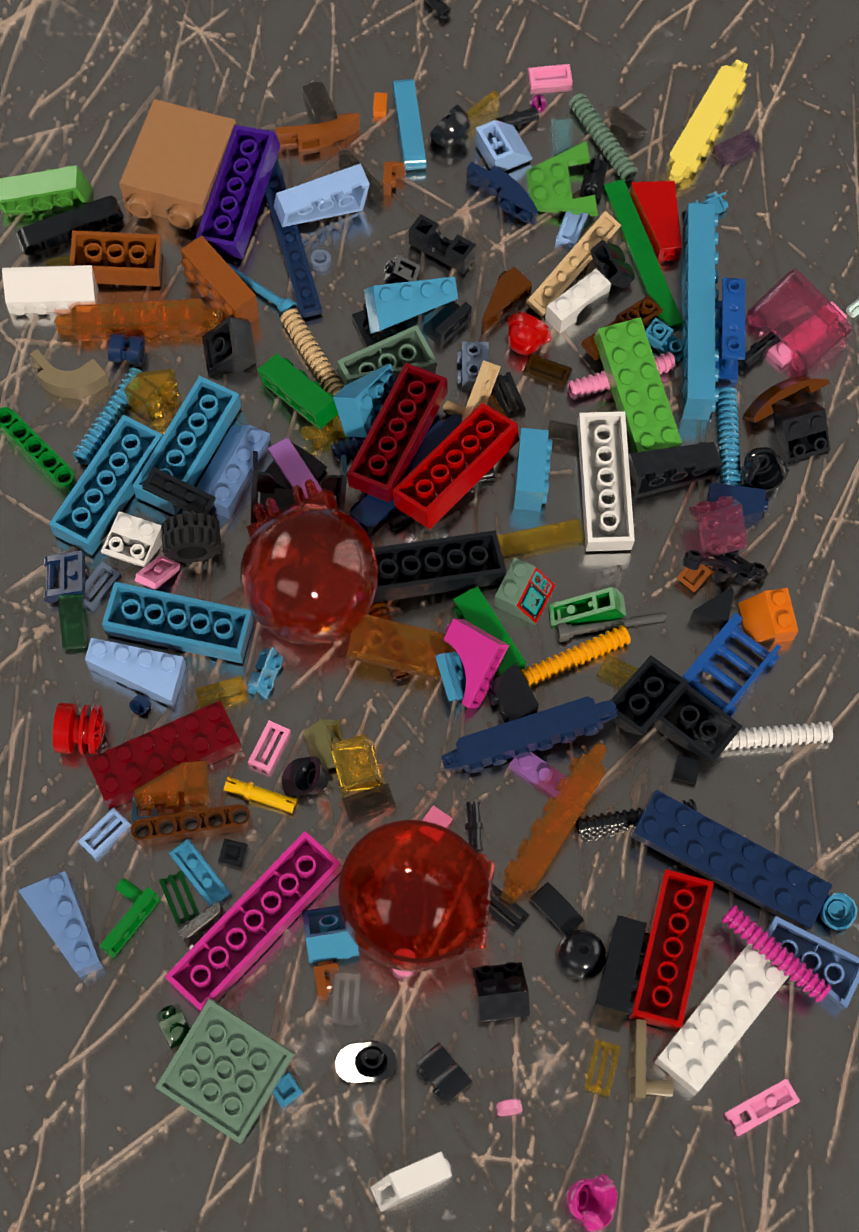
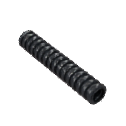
(613, 822)

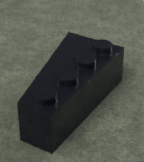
(672, 467)
(619, 974)

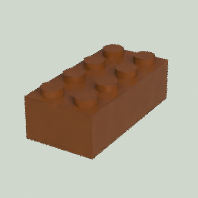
(119, 256)
(218, 281)

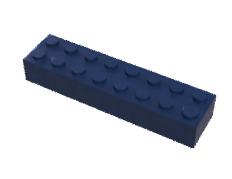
(731, 860)

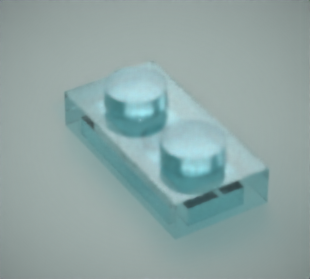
(561, 135)

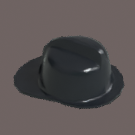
(305, 776)
(365, 1062)

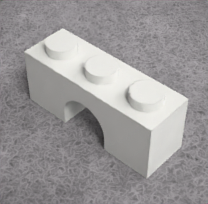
(588, 291)

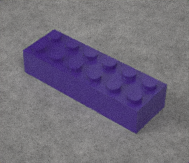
(239, 190)

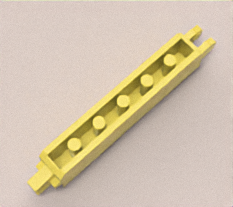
(706, 120)

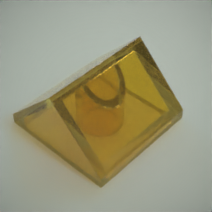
(357, 763)

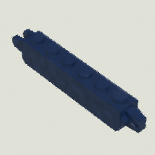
(373, 512)
(529, 734)

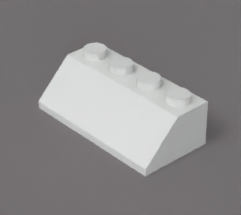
(49, 288)

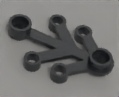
(726, 567)

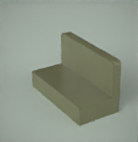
(320, 738)

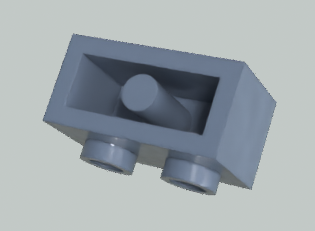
(471, 360)

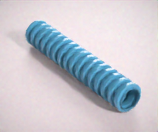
(106, 421)
(729, 436)

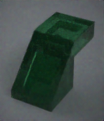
(72, 621)

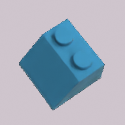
(327, 935)

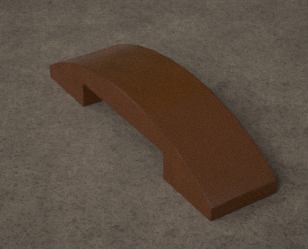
(762, 407)

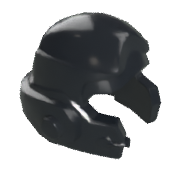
(763, 469)

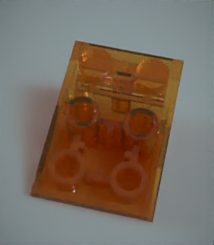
(178, 786)

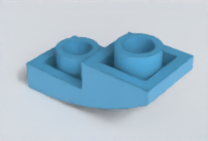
(663, 340)

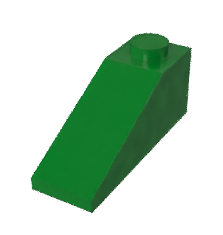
(589, 608)

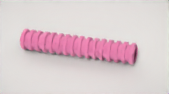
(600, 382)

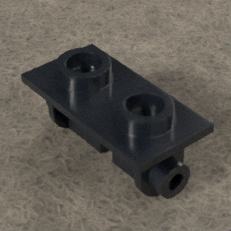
(594, 177)

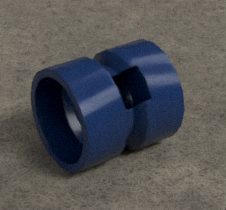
(119, 351)

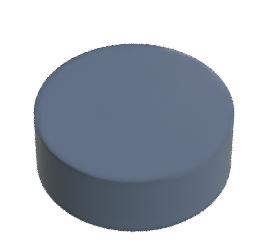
(320, 260)

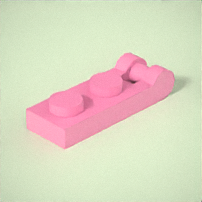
(763, 1106)

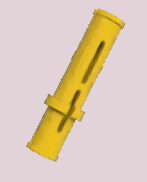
(259, 794)

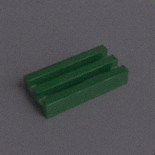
(171, 879)

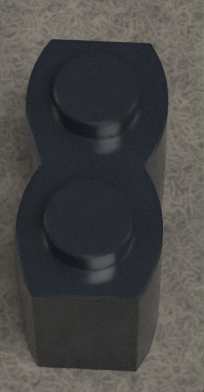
(612, 263)
(443, 1073)

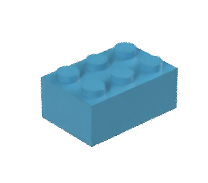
(532, 469)

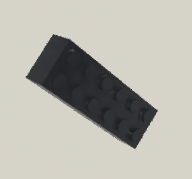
(438, 566)

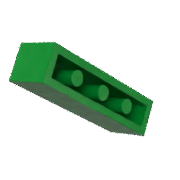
(298, 390)
(476, 610)

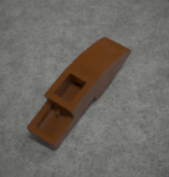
(645, 308)

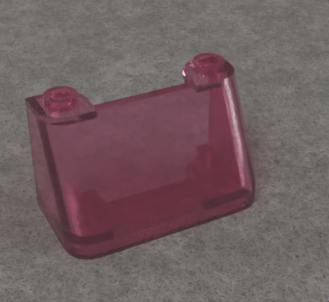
(802, 321)

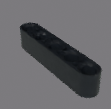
(59, 228)

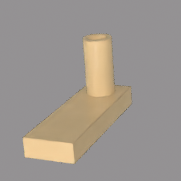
(480, 392)

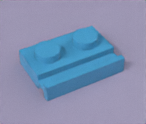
(452, 675)

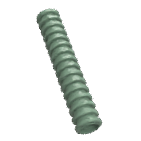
(603, 137)

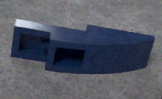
(510, 193)

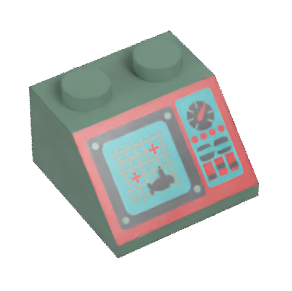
(524, 592)

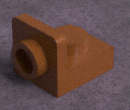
(392, 171)
(695, 578)
(323, 983)

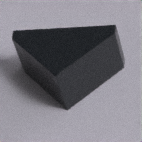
(715, 611)

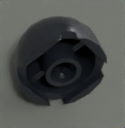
(452, 128)
(581, 955)

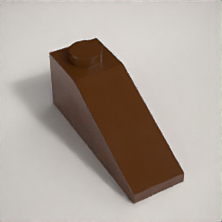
(508, 293)

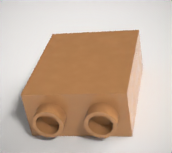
(175, 163)

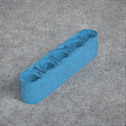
(409, 124)

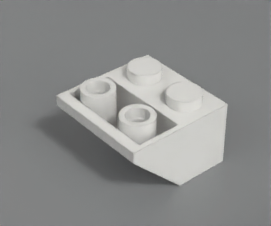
(133, 540)

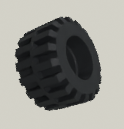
(191, 537)

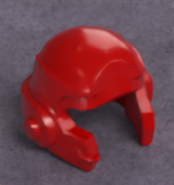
(526, 333)

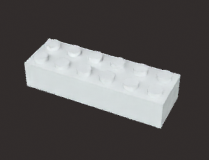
(605, 481)
(721, 1020)

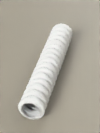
(782, 735)

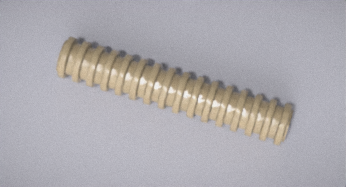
(311, 351)

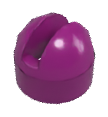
(533, 103)

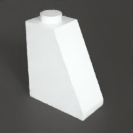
(411, 1181)

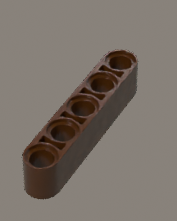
(180, 820)

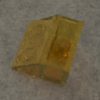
(151, 393)

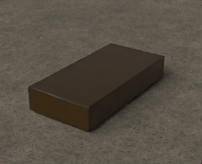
(547, 371)

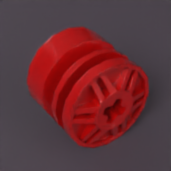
(73, 728)

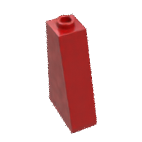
(659, 215)

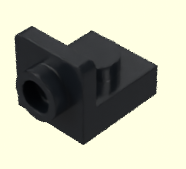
(401, 269)

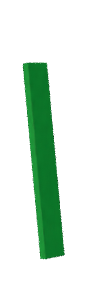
(642, 252)

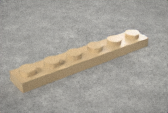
(572, 264)

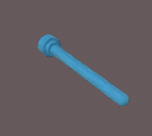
(282, 303)

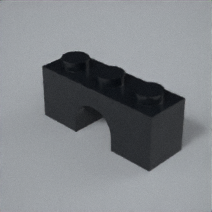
(427, 237)

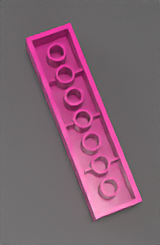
(254, 922)

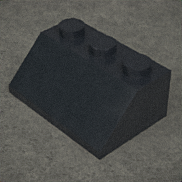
(646, 696)

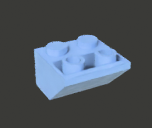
(501, 145)

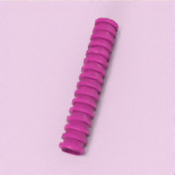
(777, 954)

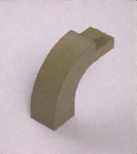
(69, 384)

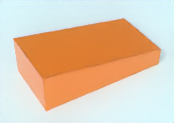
(380, 104)

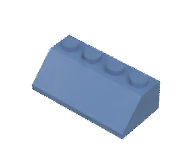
(231, 467)

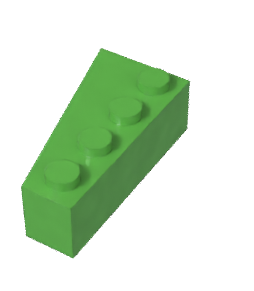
(45, 190)

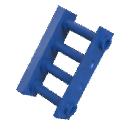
(731, 329)
(719, 647)

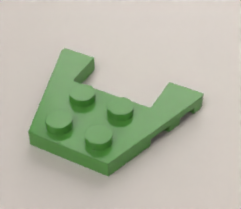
(551, 185)

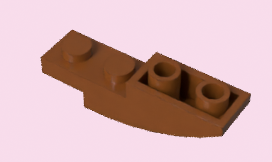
(319, 135)

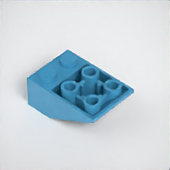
(362, 401)

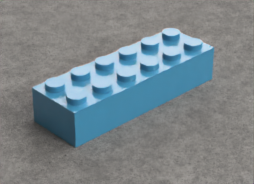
(191, 438)
(105, 486)
(178, 622)

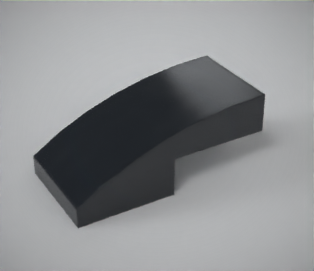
(557, 909)

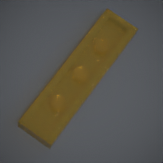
(541, 538)

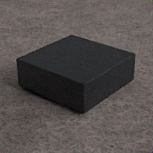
(686, 770)
(233, 853)

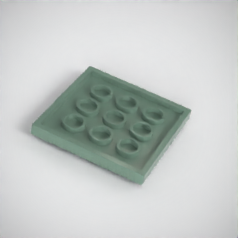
(225, 1070)

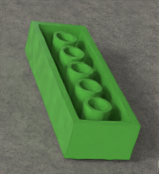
(637, 386)

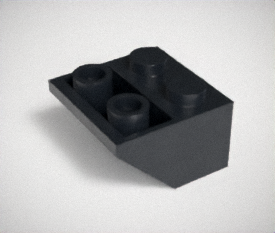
(802, 431)
(501, 991)

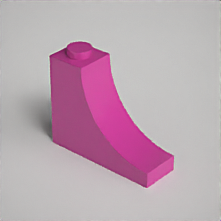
(480, 657)

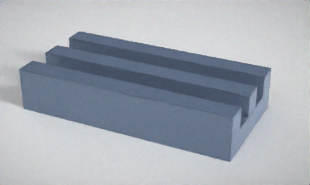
(107, 588)

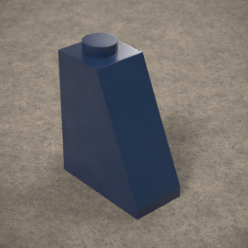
(752, 499)

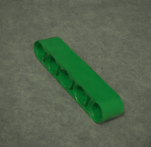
(41, 458)

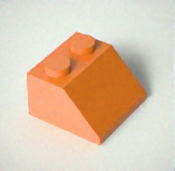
(769, 617)

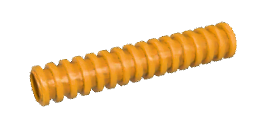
(576, 656)

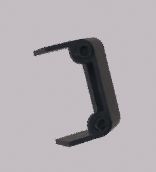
(264, 483)

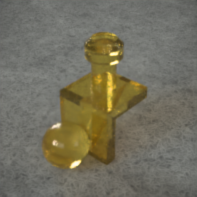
(331, 430)

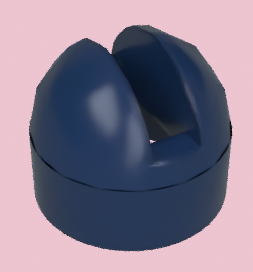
(137, 701)

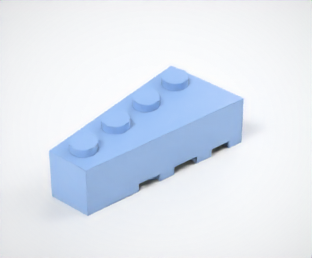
(323, 197)
(140, 669)

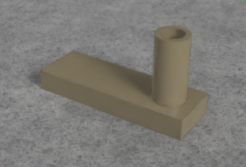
(638, 1084)

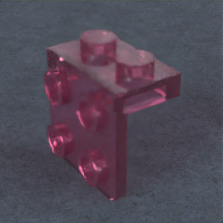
(720, 525)

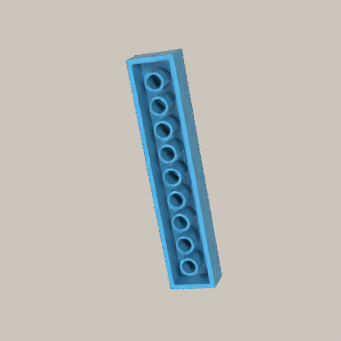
(699, 312)

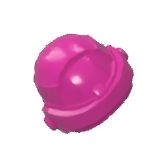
(593, 1201)

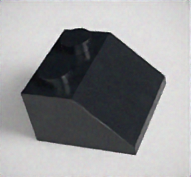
(229, 347)
(512, 695)

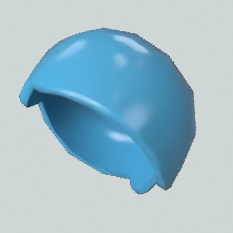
(838, 911)

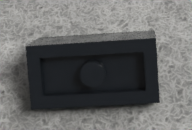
(448, 321)

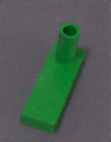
(143, 905)

